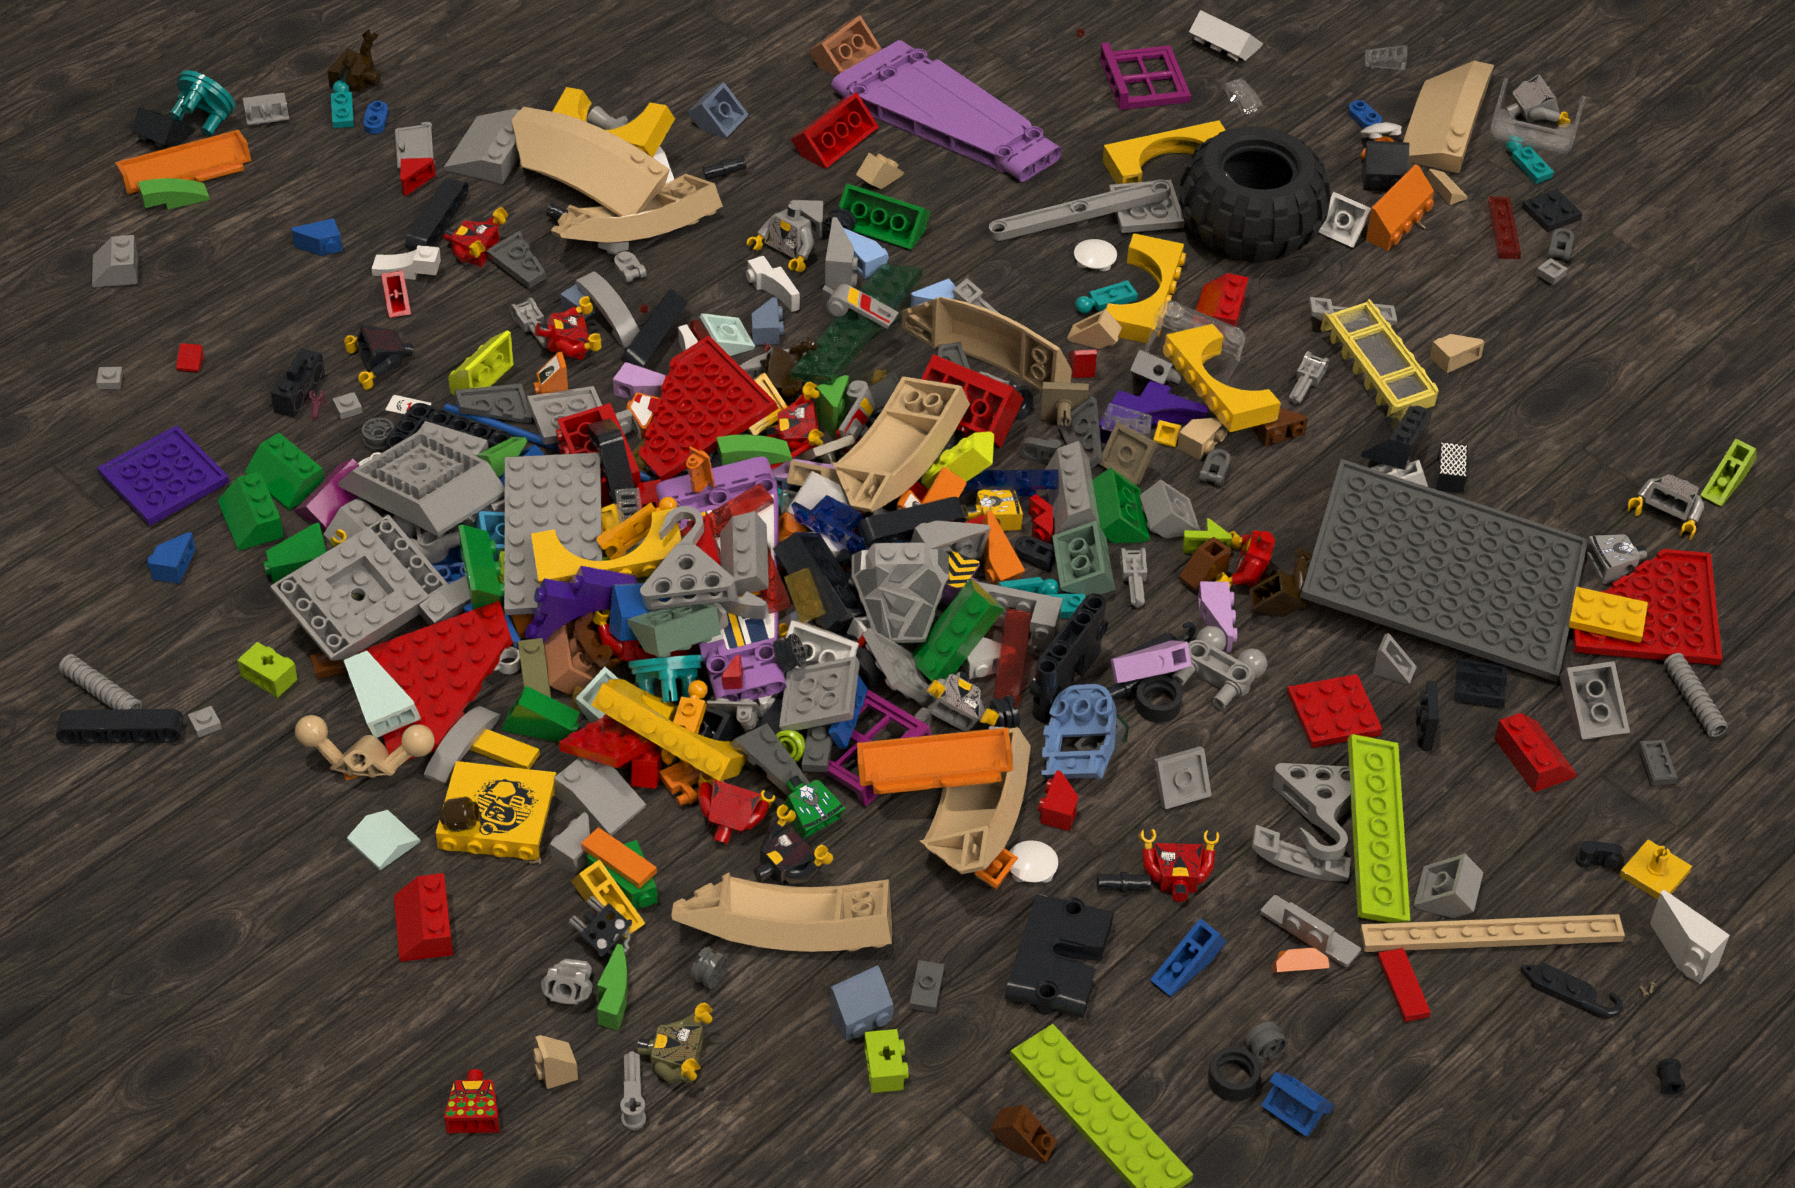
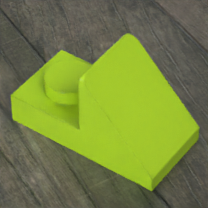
(1195, 539)

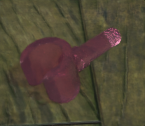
(316, 402)

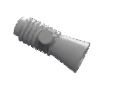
(601, 119)

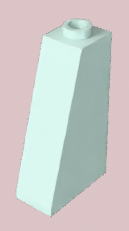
(380, 697)

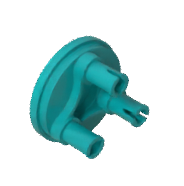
(206, 95)
(667, 671)

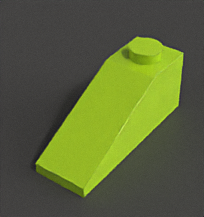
(1730, 473)

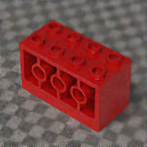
(991, 402)
(575, 440)

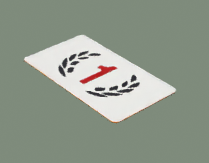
(402, 404)

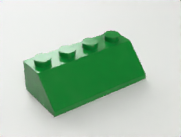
(885, 216)
(957, 632)

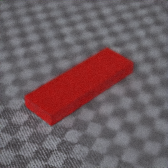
(1403, 985)

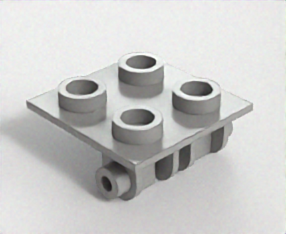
(266, 109)
(745, 711)

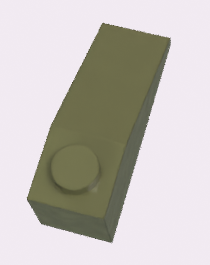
(534, 665)

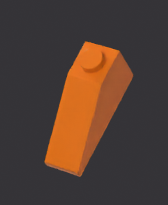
(998, 555)

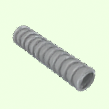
(97, 684)
(1695, 695)

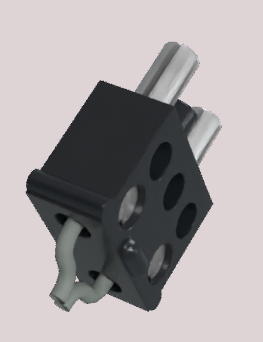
(605, 938)

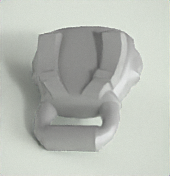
(568, 982)

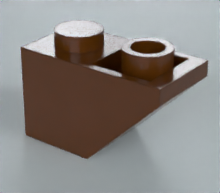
(1286, 427)
(1206, 563)
(1023, 1133)

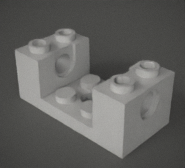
(1044, 612)

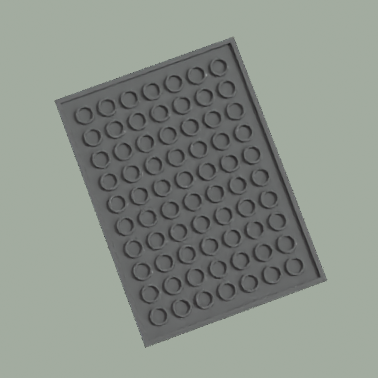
(1446, 569)

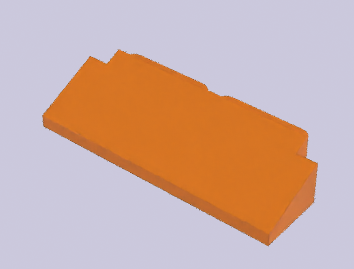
(190, 161)
(935, 761)

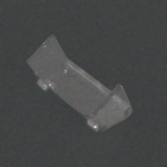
(1507, 129)
(1183, 318)

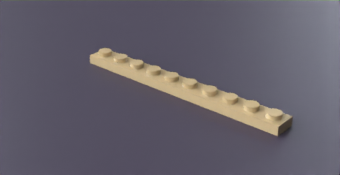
(1492, 933)

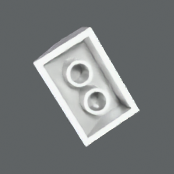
(1224, 37)

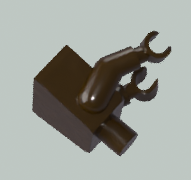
(355, 68)
(780, 363)
(1280, 592)

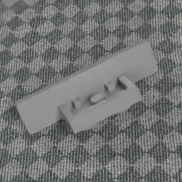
(1310, 930)

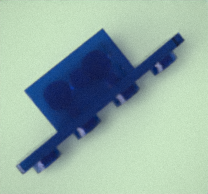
(1022, 481)
(832, 520)

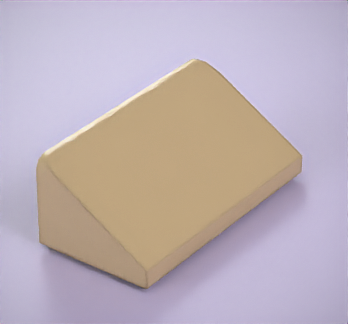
(1445, 187)

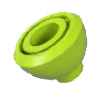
(793, 743)

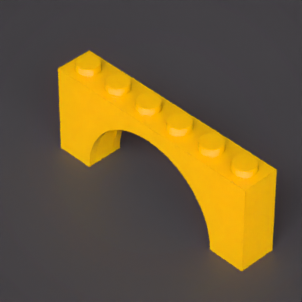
(643, 132)
(1127, 157)
(1163, 263)
(1232, 406)
(559, 564)
(625, 704)

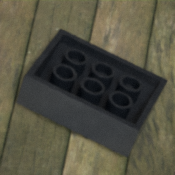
(838, 598)

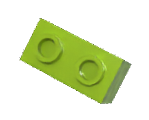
(267, 669)
(884, 1060)

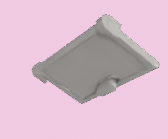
(414, 142)

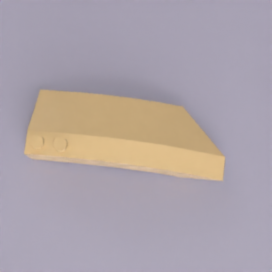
(1447, 115)
(588, 160)
(674, 206)
(989, 339)
(901, 442)
(979, 818)
(791, 915)

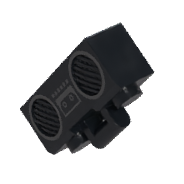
(294, 387)

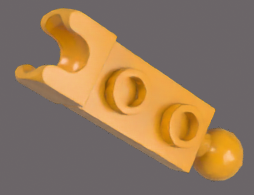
(632, 529)
(689, 714)

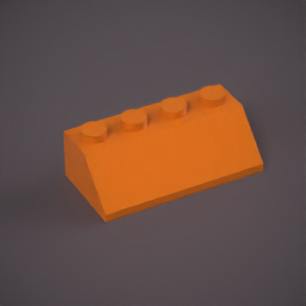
(1400, 209)

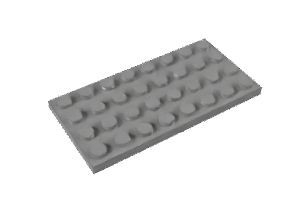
(546, 496)

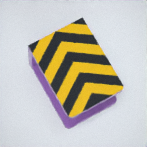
(960, 570)

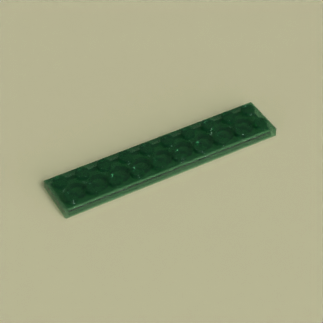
(852, 331)

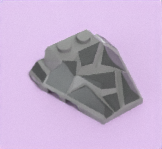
(900, 588)

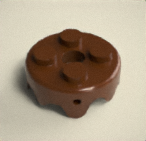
(588, 635)

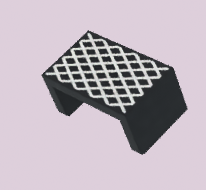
(1452, 467)

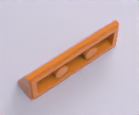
(945, 486)

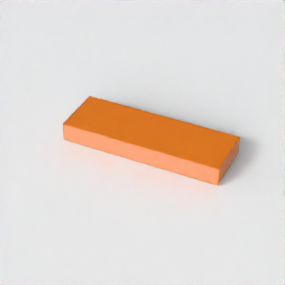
(618, 857)

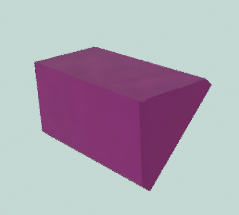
(328, 497)

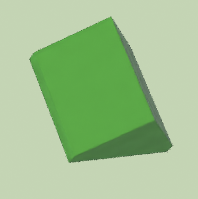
(832, 404)

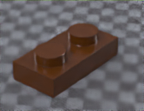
(325, 667)

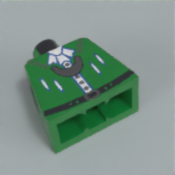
(813, 806)

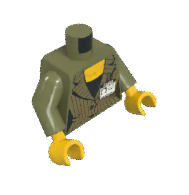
(677, 1047)

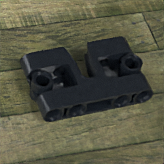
(1070, 651)
(1040, 972)

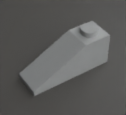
(446, 602)

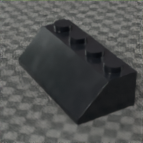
(1398, 437)

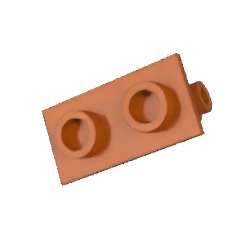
(699, 470)

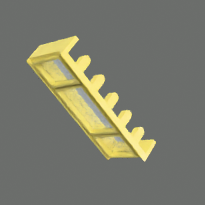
(1381, 357)

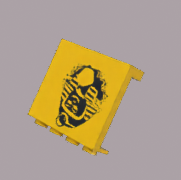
(511, 810)

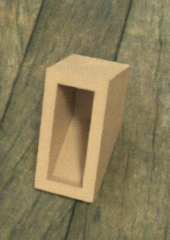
(1096, 331)
(1456, 351)
(800, 471)

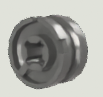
(375, 434)
(709, 968)
(1265, 1041)

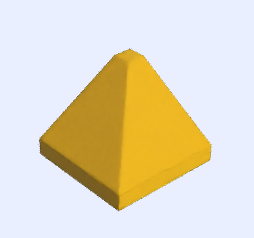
(1167, 433)

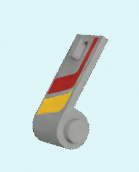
(849, 297)
(861, 410)

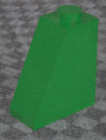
(294, 552)
(540, 717)
(638, 897)

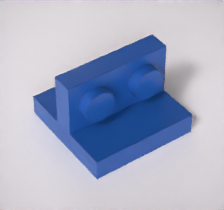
(1296, 1103)

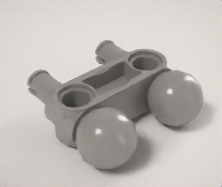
(433, 547)
(1220, 669)

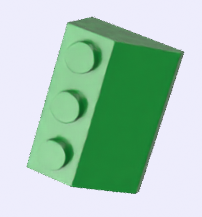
(286, 471)
(1120, 508)
(250, 512)
(480, 567)

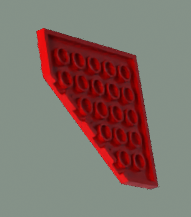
(700, 401)
(1678, 613)
(444, 666)

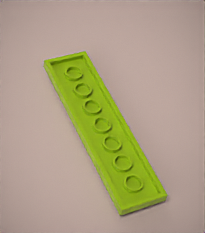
(1378, 830)
(1099, 1112)

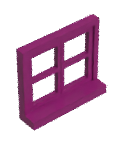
(1117, 81)
(892, 713)

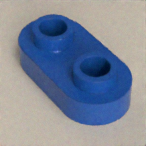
(1363, 114)
(375, 117)

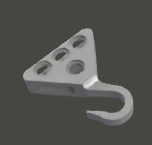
(700, 574)
(1318, 807)

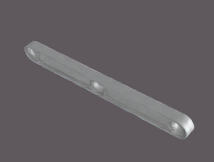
(1066, 214)

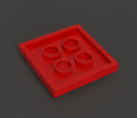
(1334, 710)
(606, 742)

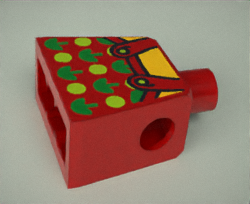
(472, 1106)

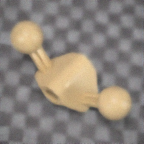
(368, 754)

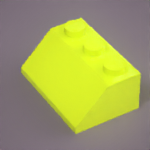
(484, 365)
(965, 459)

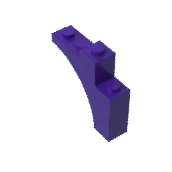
(1160, 405)
(564, 601)

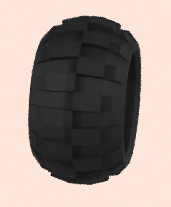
(1269, 208)

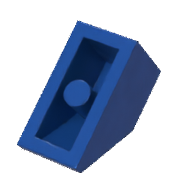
(318, 237)
(172, 558)

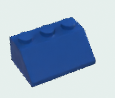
(625, 604)

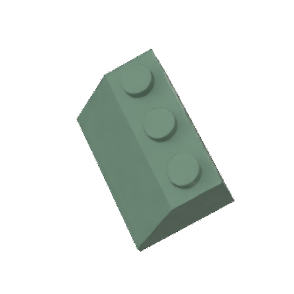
(1083, 560)
(675, 628)

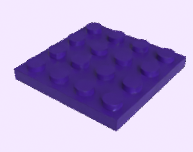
(163, 475)

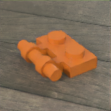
(679, 778)

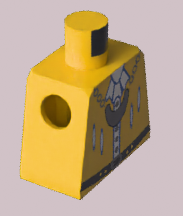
(1003, 505)

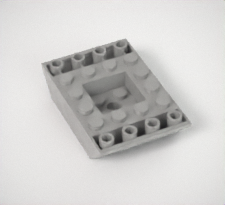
(426, 482)
(379, 566)

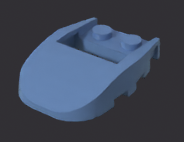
(1079, 713)

